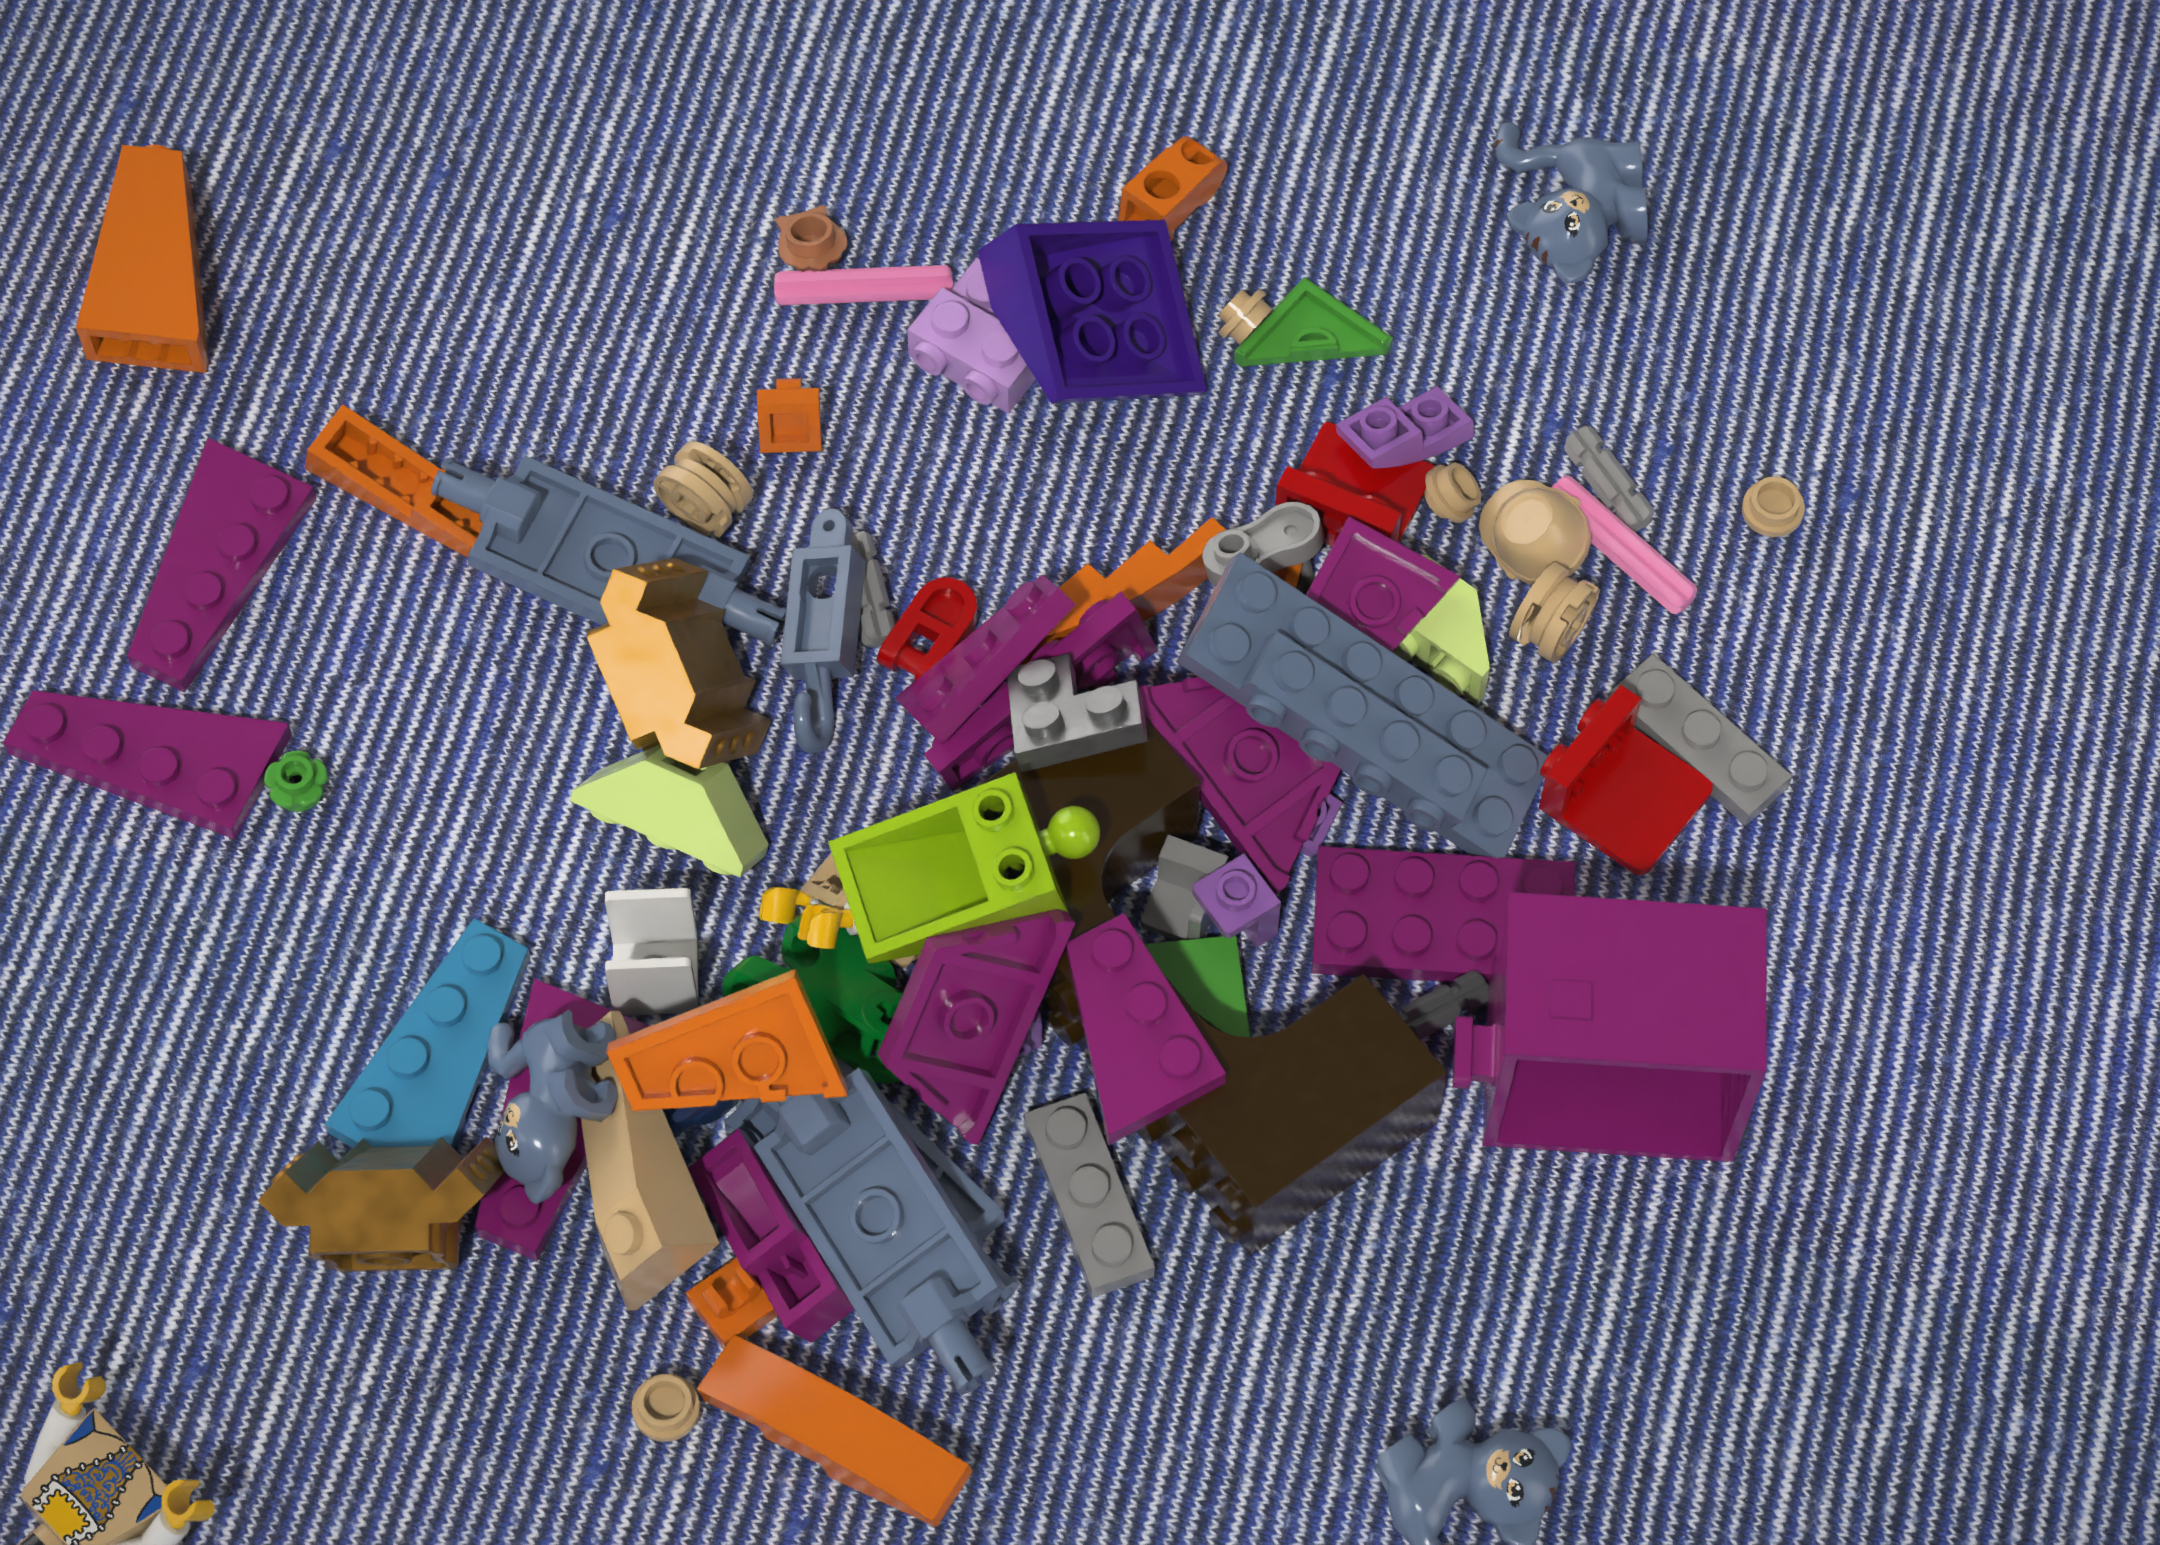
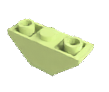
(1452, 643)
(678, 808)

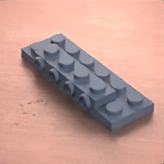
(1363, 710)

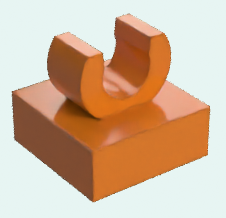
(789, 418)
(731, 1303)

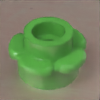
(301, 795)

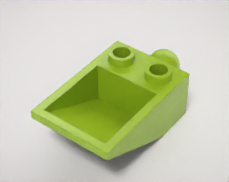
(947, 864)

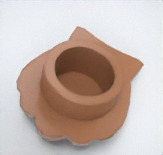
(810, 240)

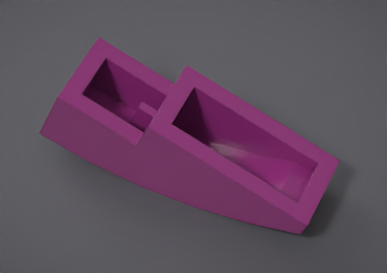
(769, 1237)

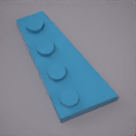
(437, 1051)

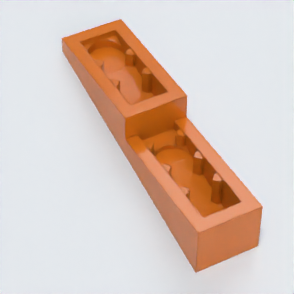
(390, 478)

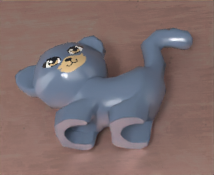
(1572, 224)
(541, 1124)
(1503, 1478)

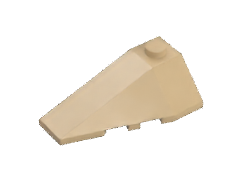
(642, 1194)

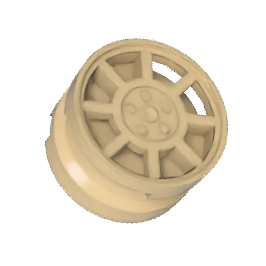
(701, 491)
(1554, 612)

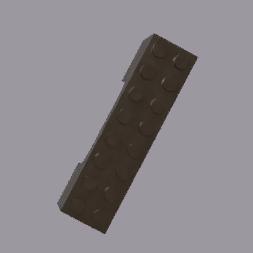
(1297, 1106)

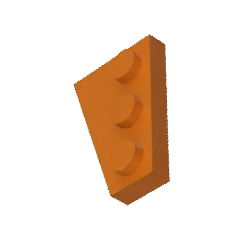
(734, 1048)

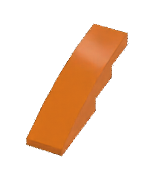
(1146, 579)
(835, 1430)

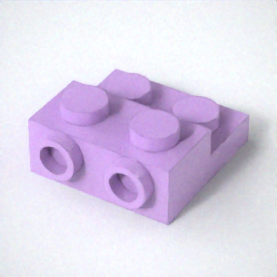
(968, 344)

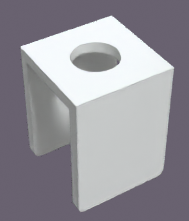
(652, 951)

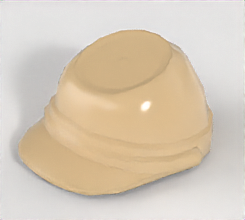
(1533, 527)

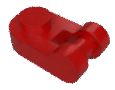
(940, 612)

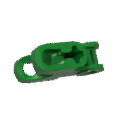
(846, 992)

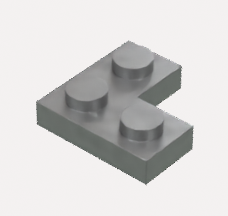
(1059, 724)

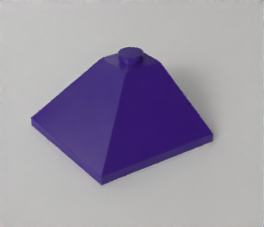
(1095, 309)

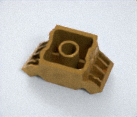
(674, 666)
(383, 1203)

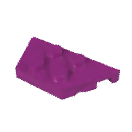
(1248, 773)
(972, 1012)

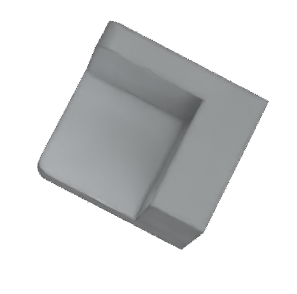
(1171, 906)

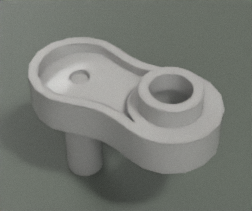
(1276, 540)

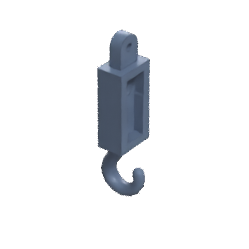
(822, 633)

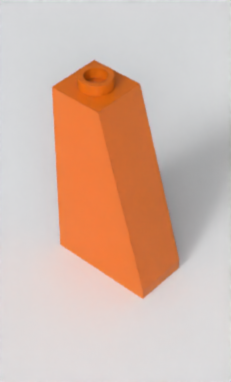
(145, 270)

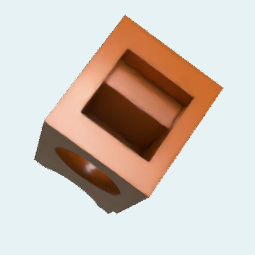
(1173, 184)

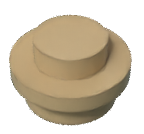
(1243, 315)
(1452, 492)
(1773, 507)
(665, 1407)

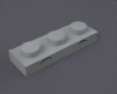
(1700, 735)
(1089, 1195)

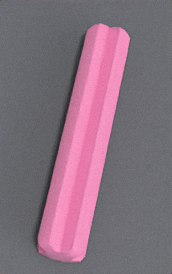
(861, 285)
(1632, 552)

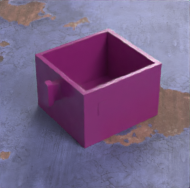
(1620, 1027)

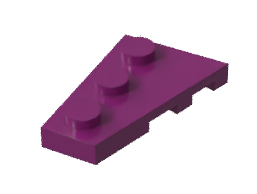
(983, 660)
(1136, 1030)

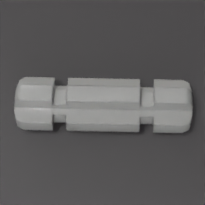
(1608, 478)
(875, 618)

